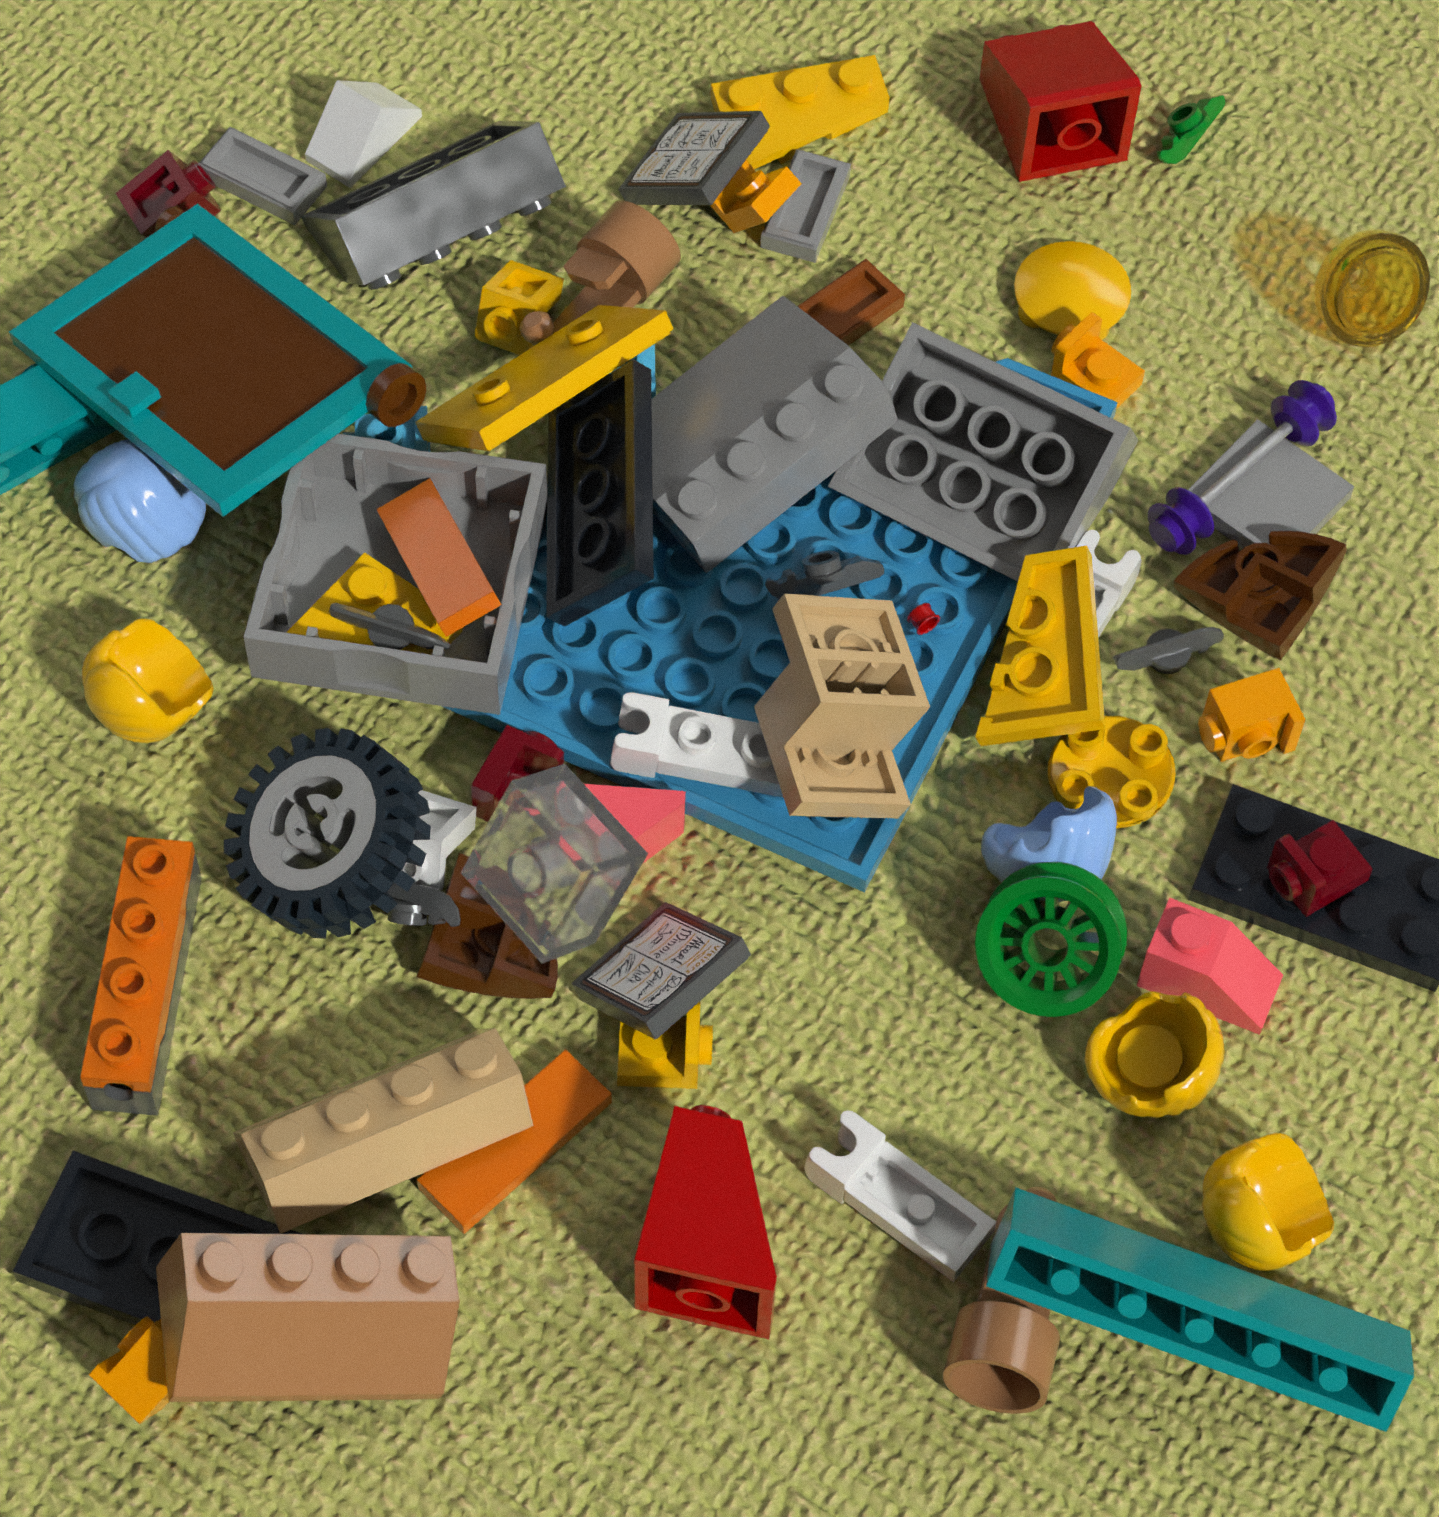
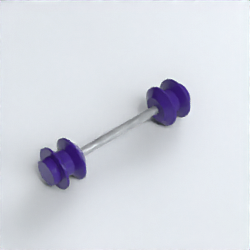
(1187, 515)

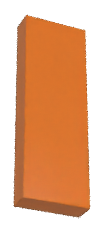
(438, 557)
(561, 1104)

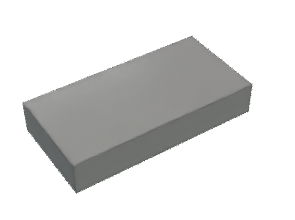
(263, 175)
(806, 215)

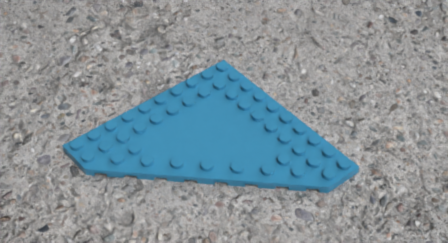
(718, 649)

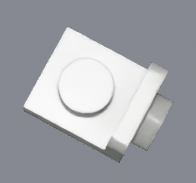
(450, 825)

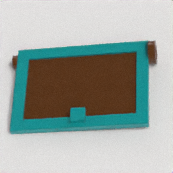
(216, 358)

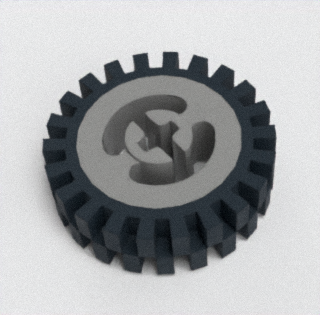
(368, 814)

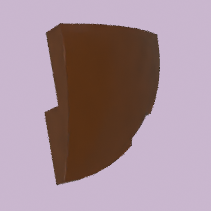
(1264, 588)
(483, 951)

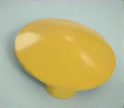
(1067, 283)
(1123, 760)

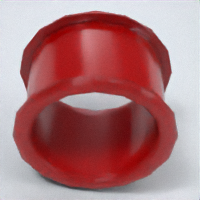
(923, 618)

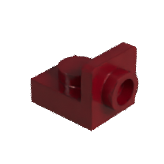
(165, 185)
(511, 758)
(1316, 868)

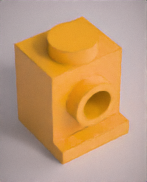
(1251, 717)
(137, 1372)

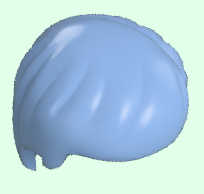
(136, 503)
(1055, 835)

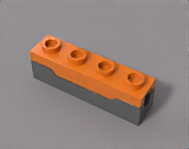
(141, 976)

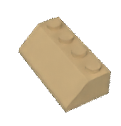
(386, 1128)

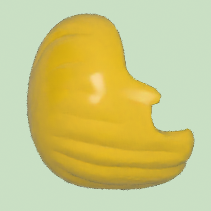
(144, 682)
(1156, 1055)
(1265, 1203)

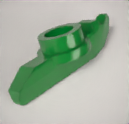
(1187, 127)

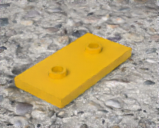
(544, 377)

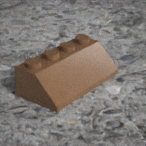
(307, 1316)

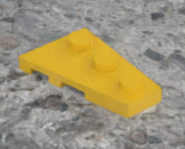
(806, 103)
(1050, 656)

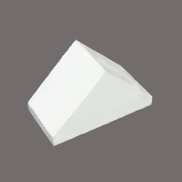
(358, 129)

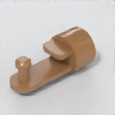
(616, 262)
(1002, 1348)

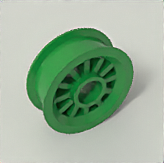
(1047, 995)

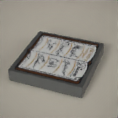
(694, 158)
(661, 970)

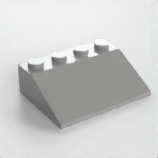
(759, 429)
(985, 456)

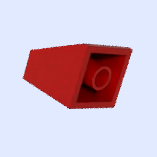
(1060, 99)
(705, 1231)

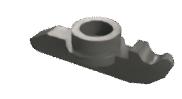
(824, 574)
(388, 626)
(1168, 650)
(420, 902)

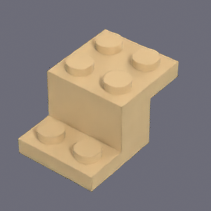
(841, 707)

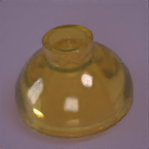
(1384, 295)

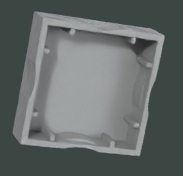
(334, 520)

